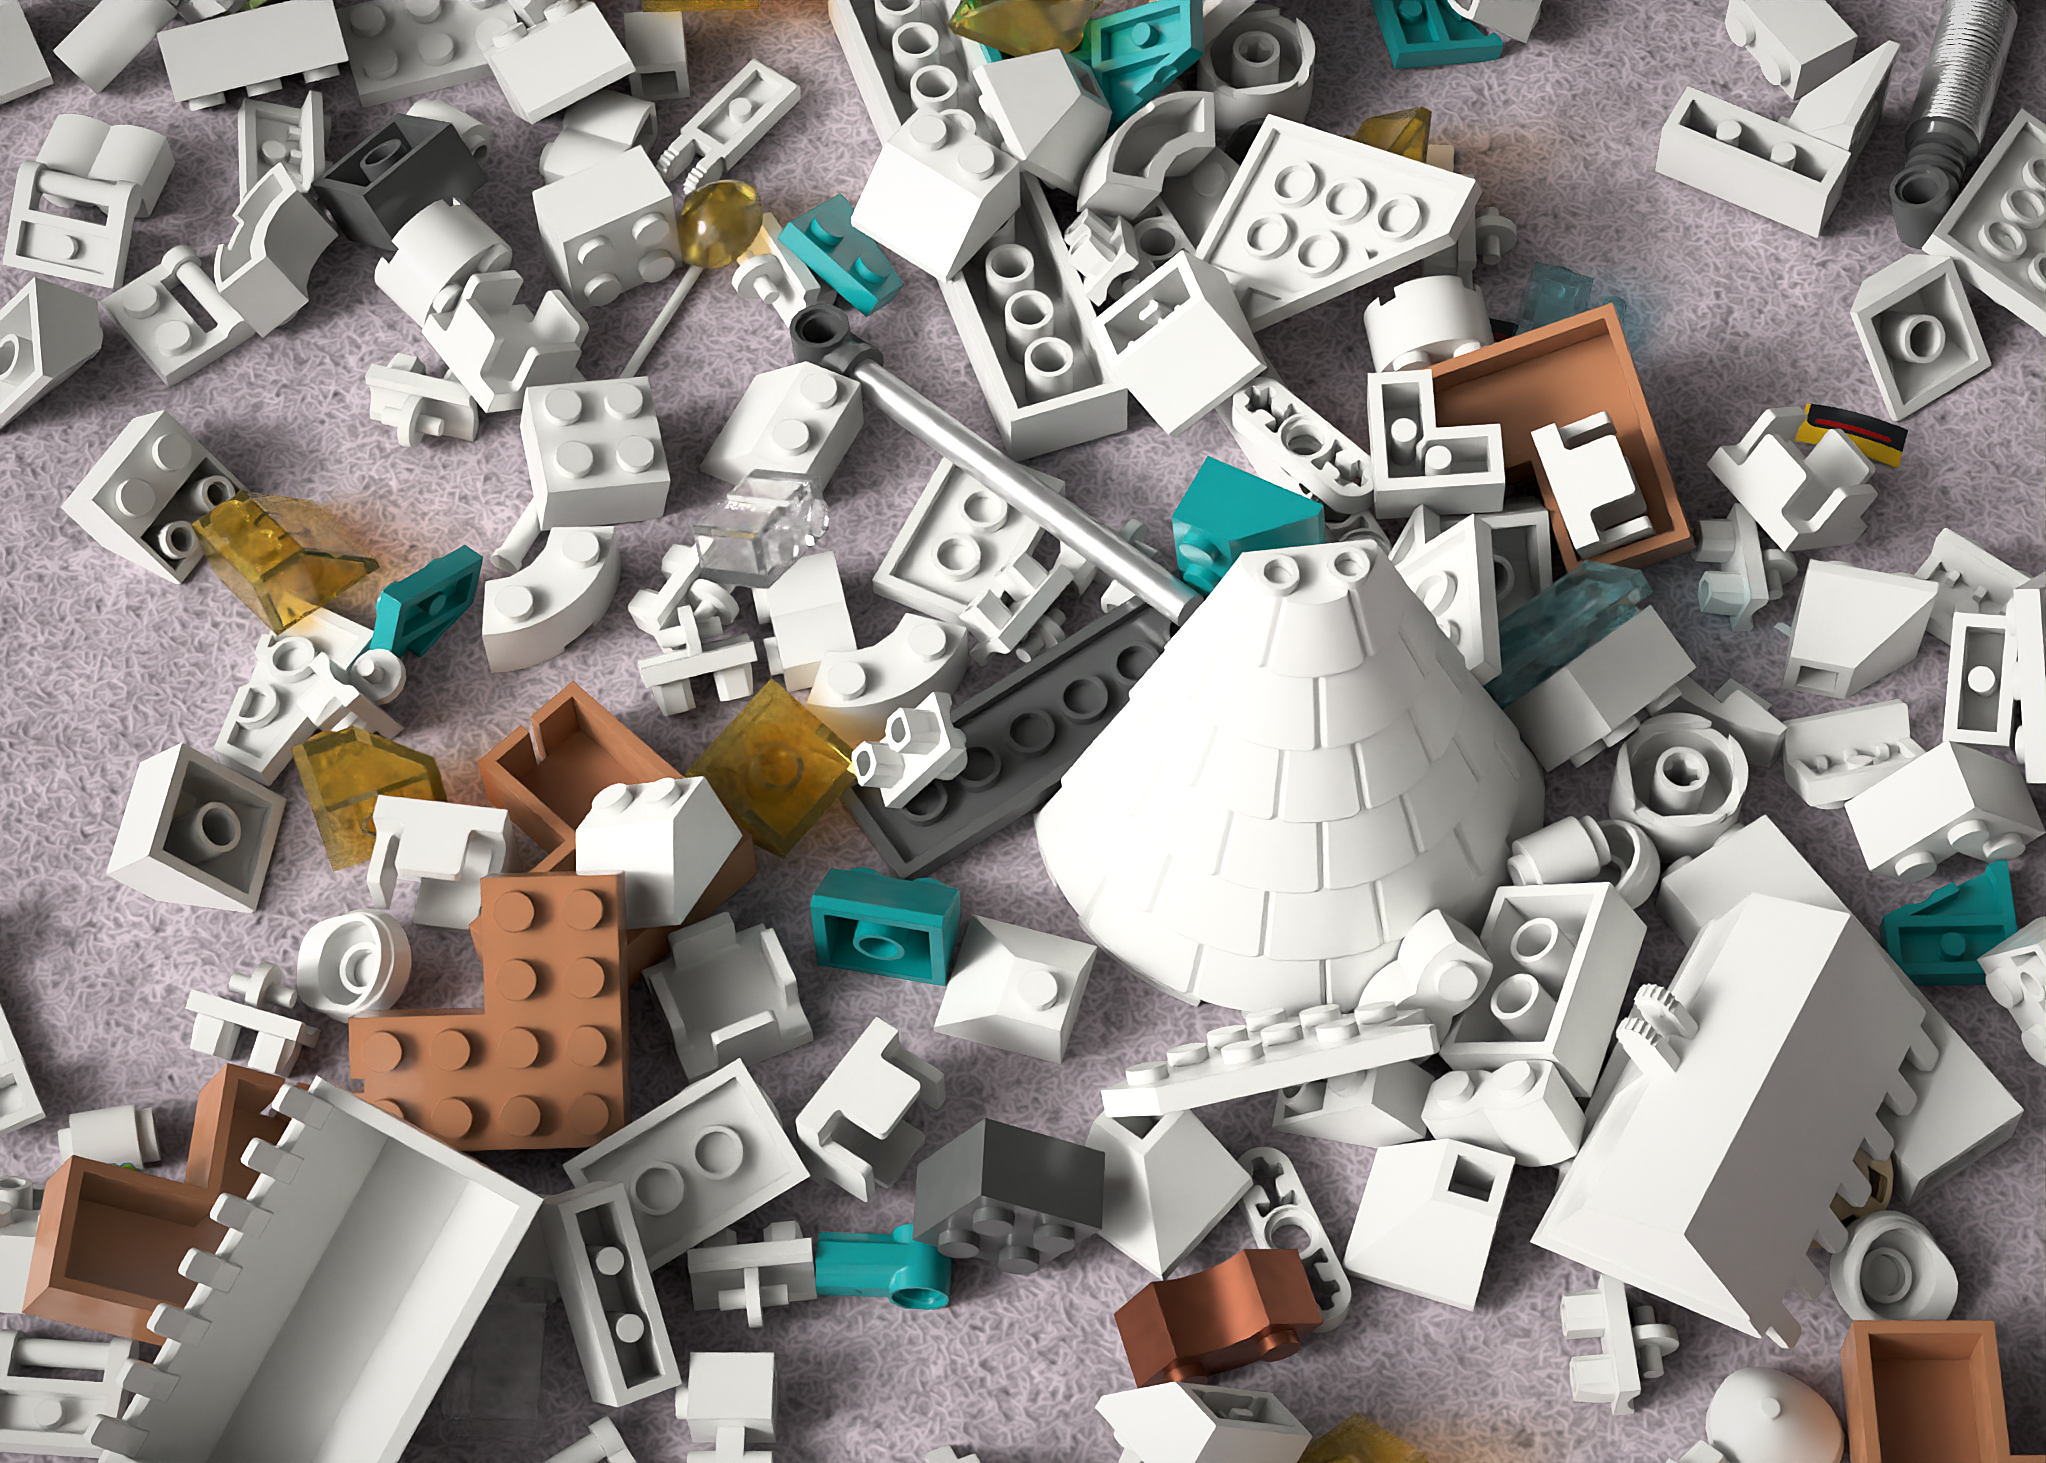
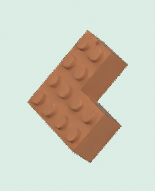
(1561, 378)
(582, 755)
(546, 1049)
(118, 1235)
(1925, 1393)

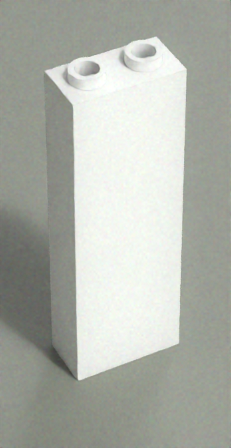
(1959, 1102)

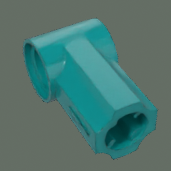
(883, 1266)

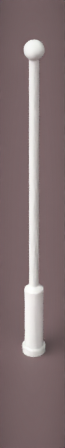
(528, 526)

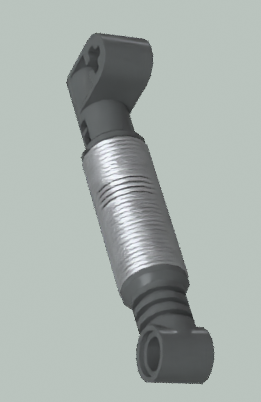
(1950, 112)

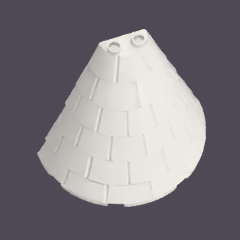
(1292, 790)

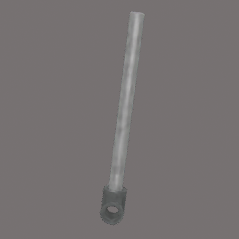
(824, 339)

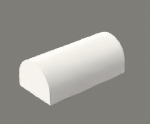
(112, 38)

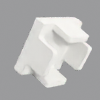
(502, 346)
(1593, 485)
(1796, 497)
(445, 851)
(726, 997)
(855, 1121)

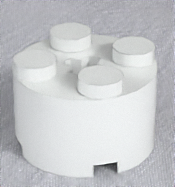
(1258, 69)
(438, 257)
(1427, 324)
(1679, 784)

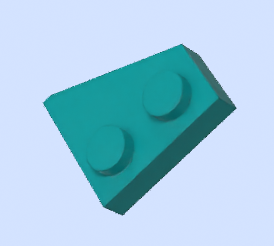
(1431, 34)
(1143, 52)
(843, 255)
(426, 604)
(1950, 930)

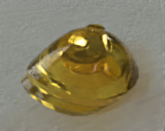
(719, 222)

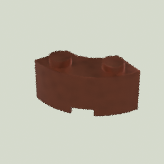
(1219, 1318)

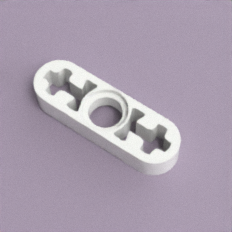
(1310, 470)
(1288, 1188)

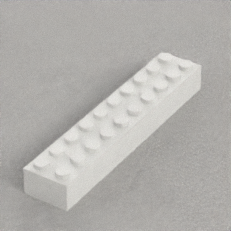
(1018, 295)

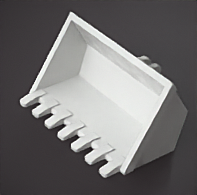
(1744, 1116)
(326, 1298)

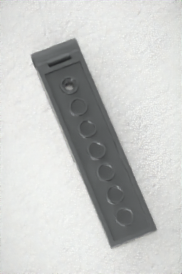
(1018, 740)

